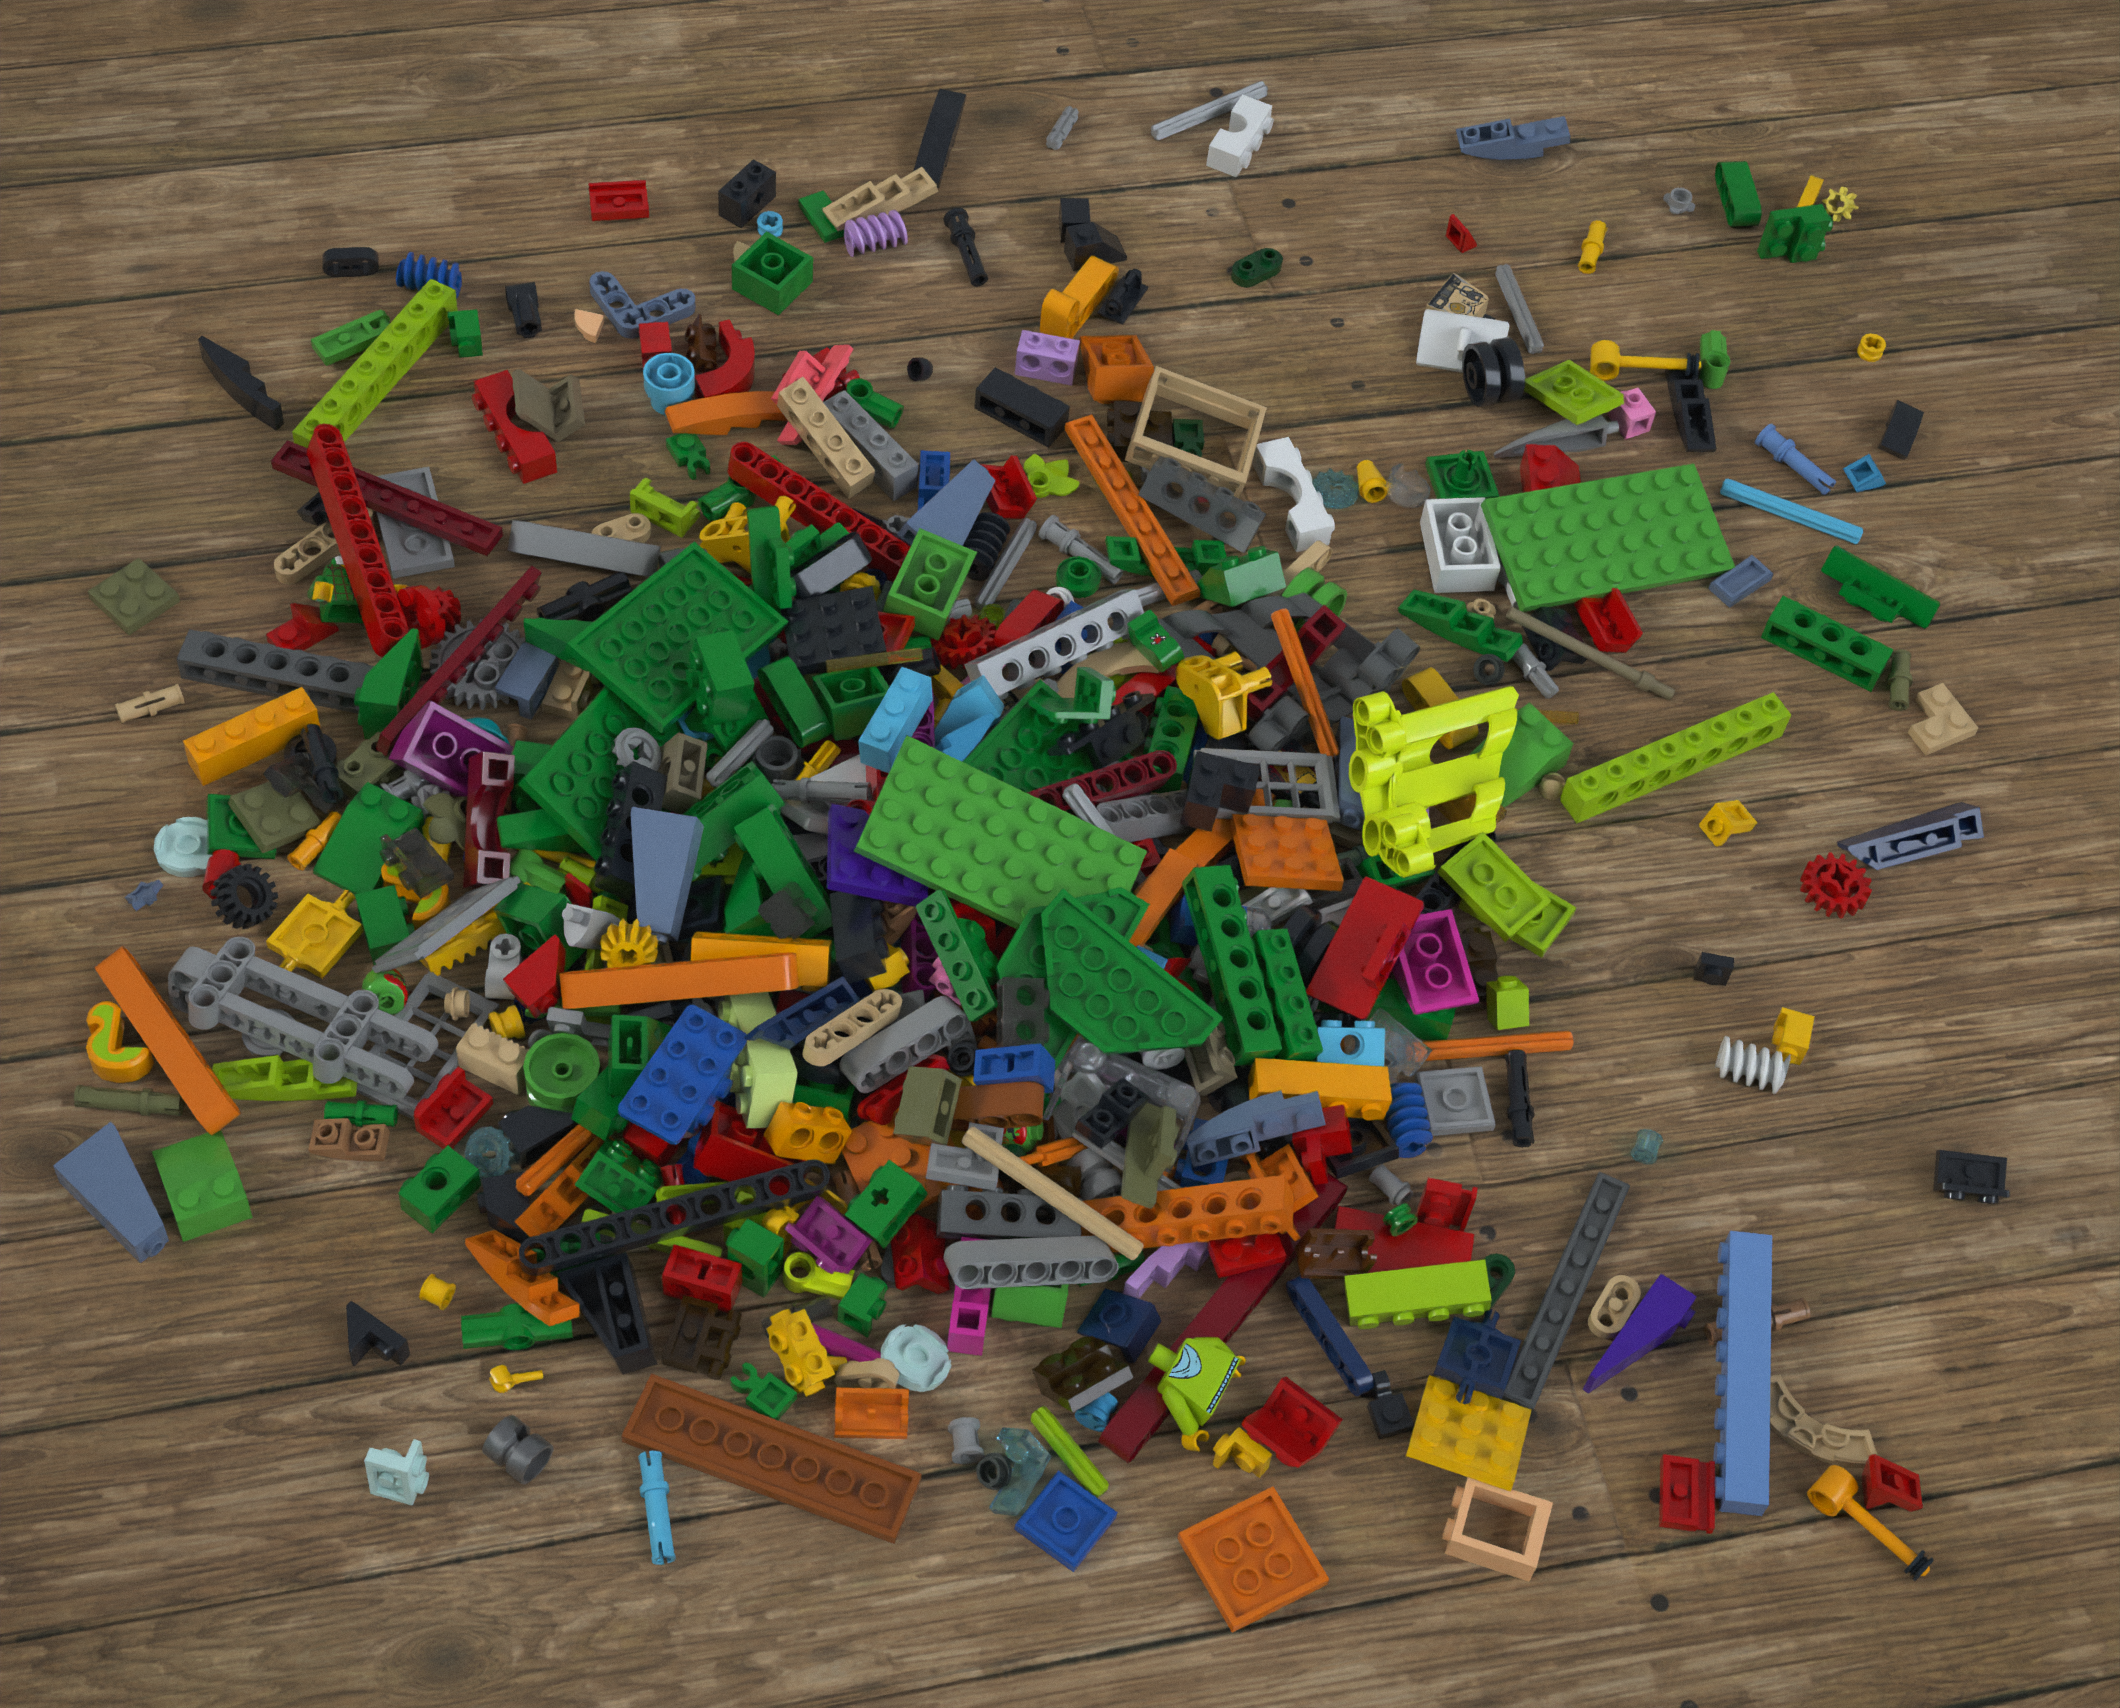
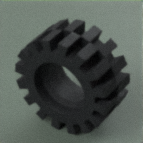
(231, 906)

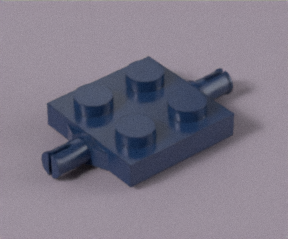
(1477, 1357)

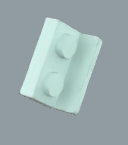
(395, 1475)

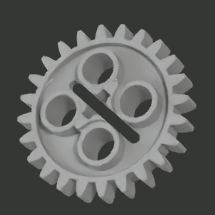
(481, 678)

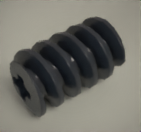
(986, 538)

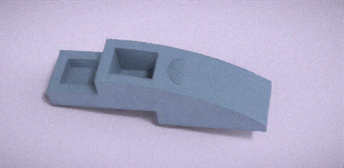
(1504, 141)
(1259, 1119)

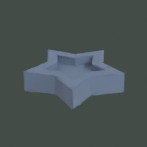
(144, 894)

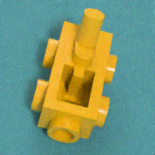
(801, 1352)

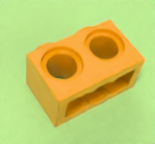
(807, 1132)

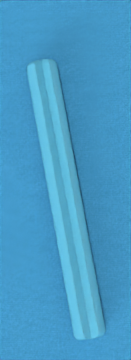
(1791, 511)

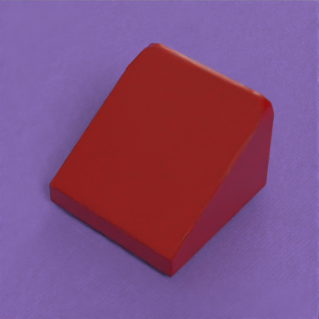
(1459, 235)

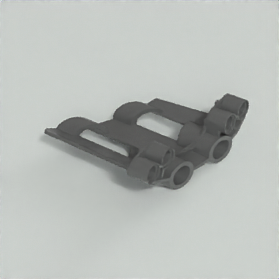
(1351, 673)

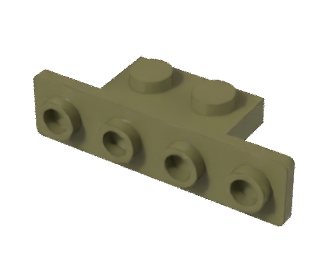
(1148, 1153)

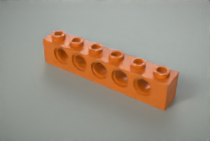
(1203, 1212)

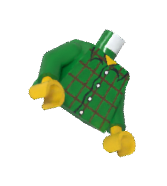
(336, 594)

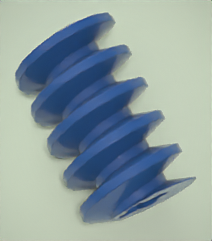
(417, 274)
(1407, 1119)

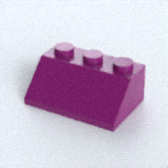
(439, 747)

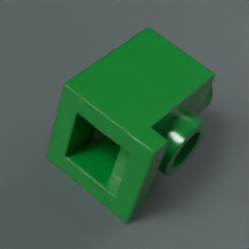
(465, 332)
(862, 1304)

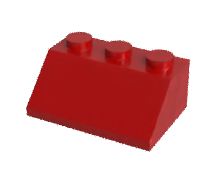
(1547, 468)
(736, 1152)

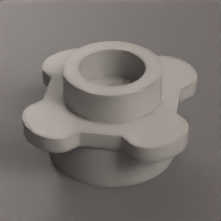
(1679, 200)

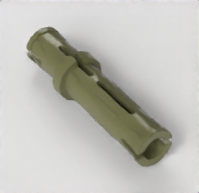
(129, 1100)

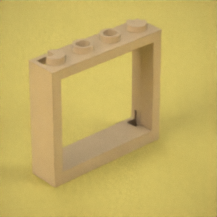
(1206, 399)

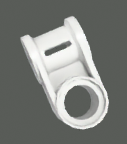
(503, 958)

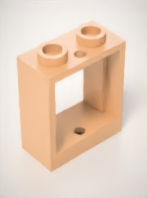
(1489, 1555)

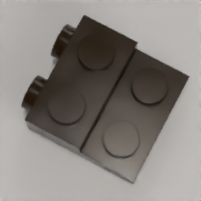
(1123, 420)
(1481, 958)
(1080, 1373)

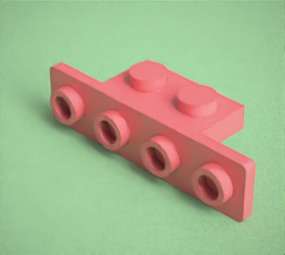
(819, 377)

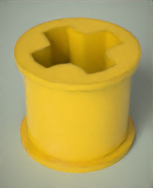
(437, 1291)

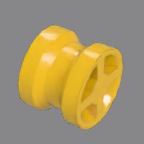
(507, 1023)

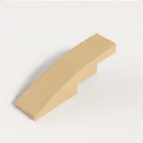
(884, 197)

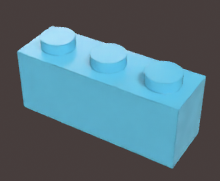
(895, 718)

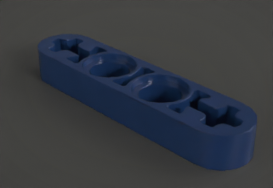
(1330, 1335)

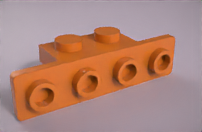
(1284, 1163)

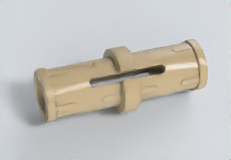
(171, 695)

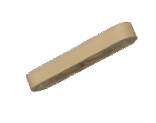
(306, 563)
(858, 1031)

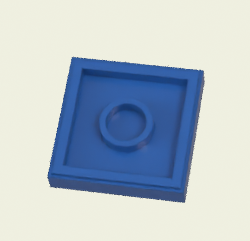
(1065, 1521)

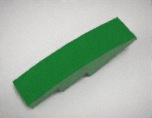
(1454, 623)

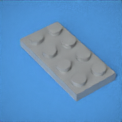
(407, 547)

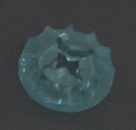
(1336, 498)
(486, 1140)

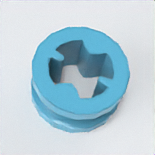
(773, 219)

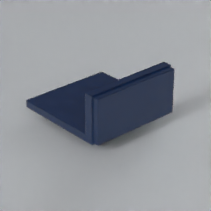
(1121, 1322)

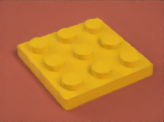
(1471, 1438)

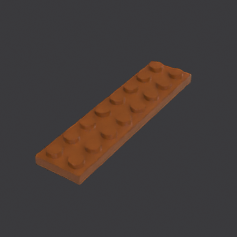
(772, 1458)

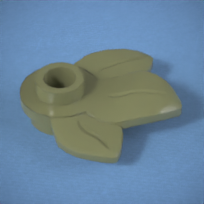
(448, 819)

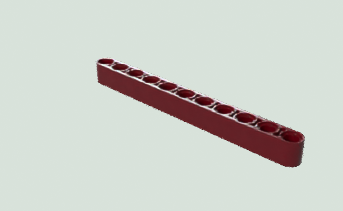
(1218, 1318)

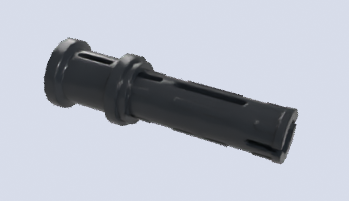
(975, 271)

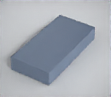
(1740, 581)

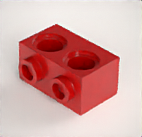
(702, 1277)

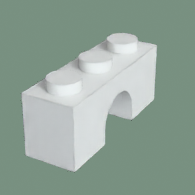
(1234, 148)

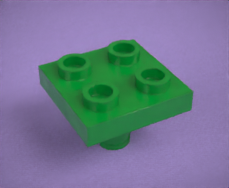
(1461, 475)

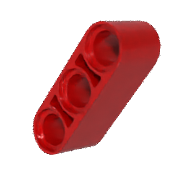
(1031, 614)

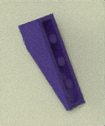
(1650, 1325)

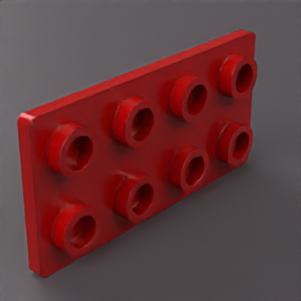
(1365, 948)

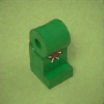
(1154, 641)

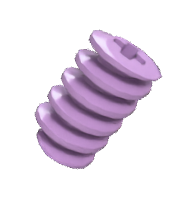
(874, 230)

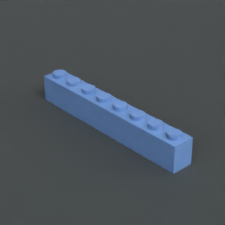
(1744, 1374)

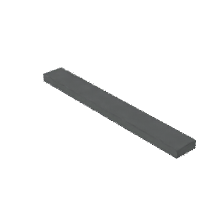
(1565, 1291)

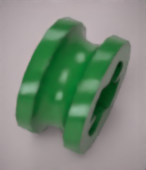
(1400, 1219)

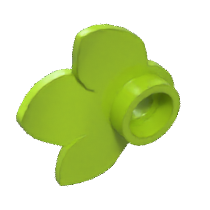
(1049, 477)

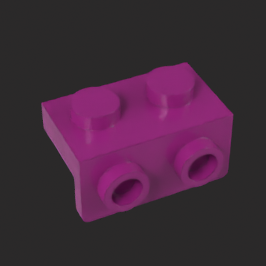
(829, 1236)

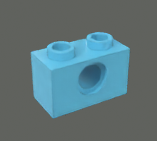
(1368, 1043)

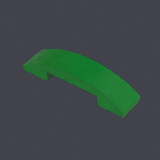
(1201, 556)

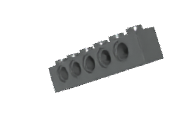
(270, 669)

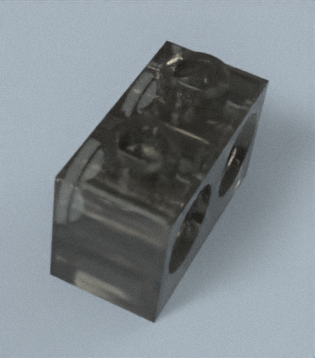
(1012, 1013)

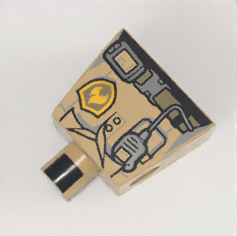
(1460, 298)

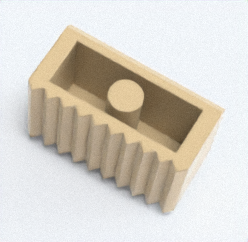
(492, 1058)

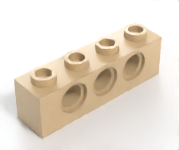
(825, 437)

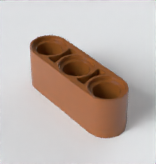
(999, 1105)

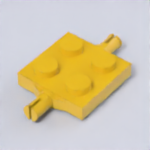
(316, 934)

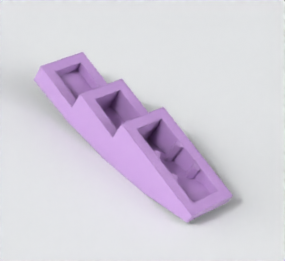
(1164, 1266)

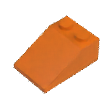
(1115, 367)

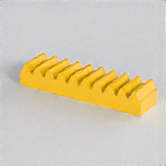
(466, 941)

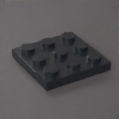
(832, 628)

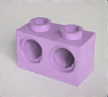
(1047, 357)

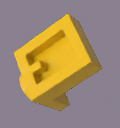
(1726, 819)
(1246, 1453)

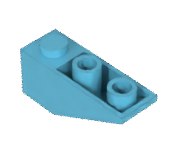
(968, 705)

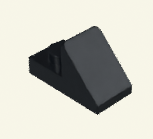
(369, 1332)

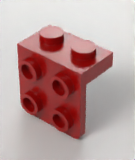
(1292, 1424)

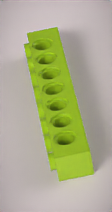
(382, 363)
(1674, 757)

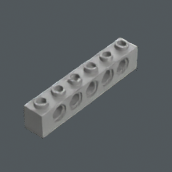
(1121, 605)

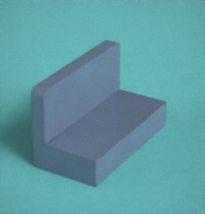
(528, 678)

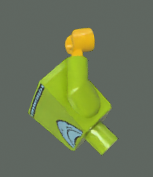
(1195, 1382)

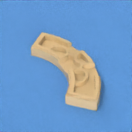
(1118, 659)
(1812, 1438)

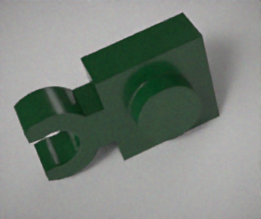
(1188, 435)

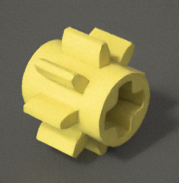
(1836, 197)

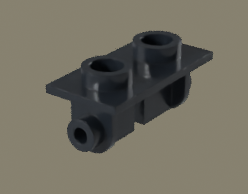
(1124, 297)

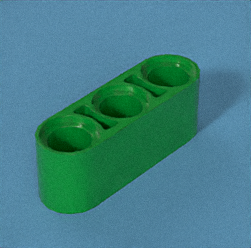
(1738, 193)
(794, 702)

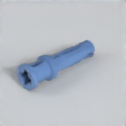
(1785, 451)

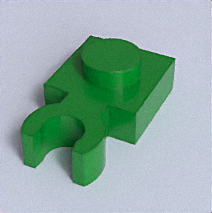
(688, 451)
(766, 1395)

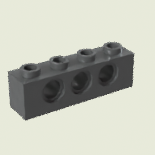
(1186, 506)
(954, 1222)

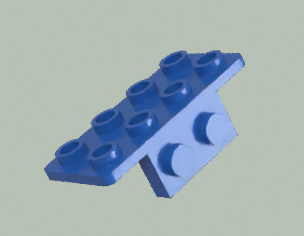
(684, 1076)

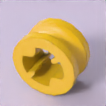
(1871, 347)

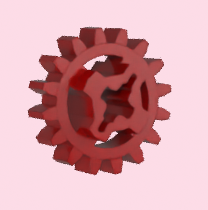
(964, 640)
(1835, 885)

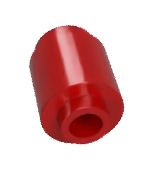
(217, 864)

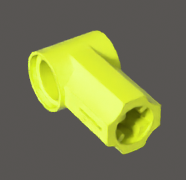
(817, 1280)

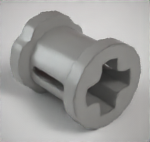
(965, 1440)

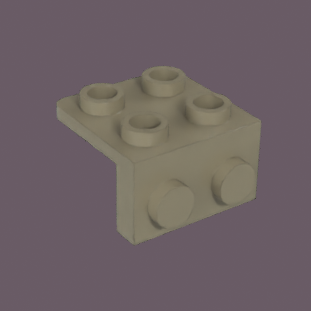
(551, 410)

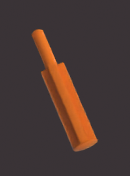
(1054, 1152)

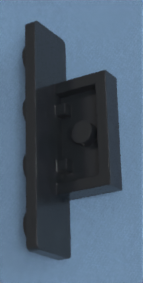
(1110, 737)

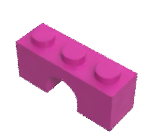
(968, 1318)

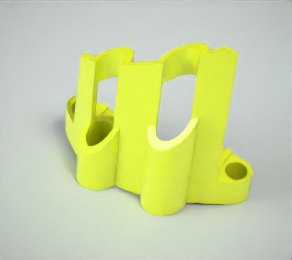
(1401, 781)

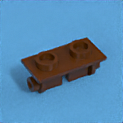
(701, 345)

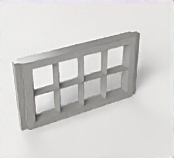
(1324, 775)
(446, 924)
(438, 986)

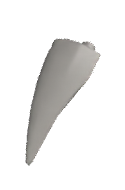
(1565, 436)
(586, 926)

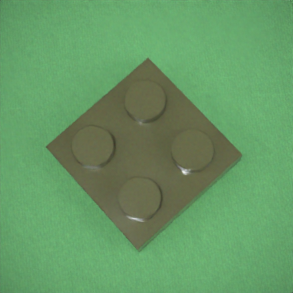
(133, 596)
(272, 817)

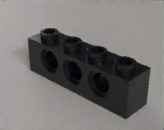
(632, 787)

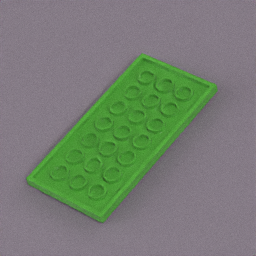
(1607, 535)
(987, 838)

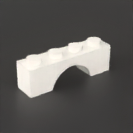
(1281, 467)

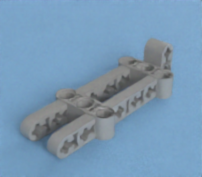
(209, 991)

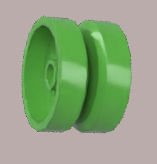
(1313, 584)
(559, 1070)

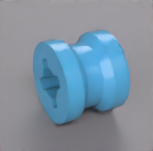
(1097, 1413)

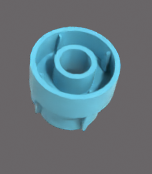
(668, 380)

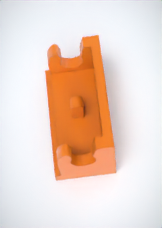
(871, 1413)

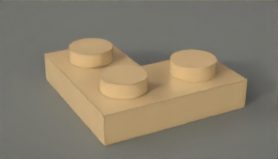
(1946, 722)

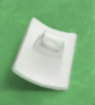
(1447, 334)

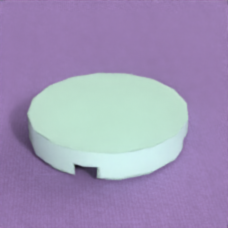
(183, 847)
(917, 1356)

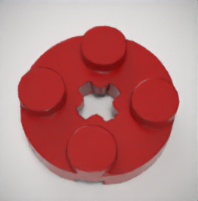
(421, 613)

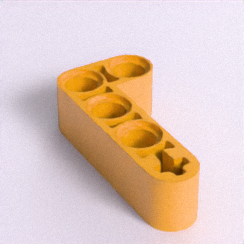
(1068, 310)

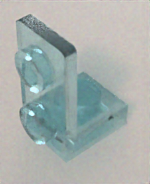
(1029, 1466)

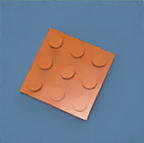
(1286, 852)
(874, 1145)
(1252, 1559)

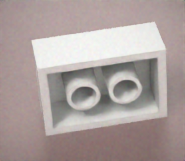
(1459, 545)

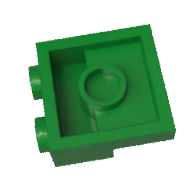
(1795, 233)

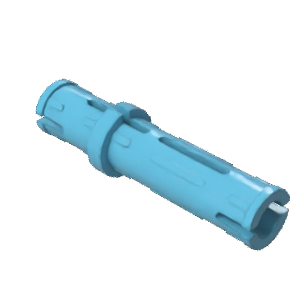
(655, 1491)

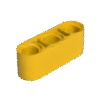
(1430, 689)

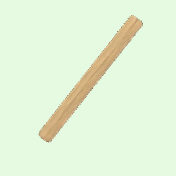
(1052, 1193)

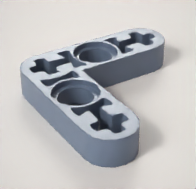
(675, 305)

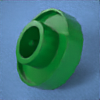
(1079, 576)

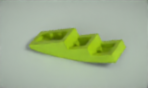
(277, 1080)

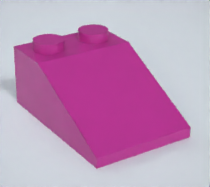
(1434, 966)

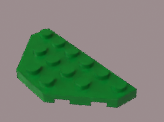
(1026, 957)
(1113, 989)

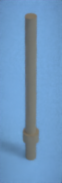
(1642, 680)

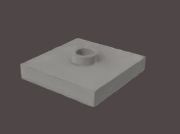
(1456, 1100)

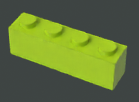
(1417, 1293)

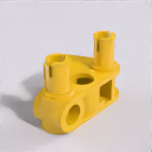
(729, 541)
(1220, 691)

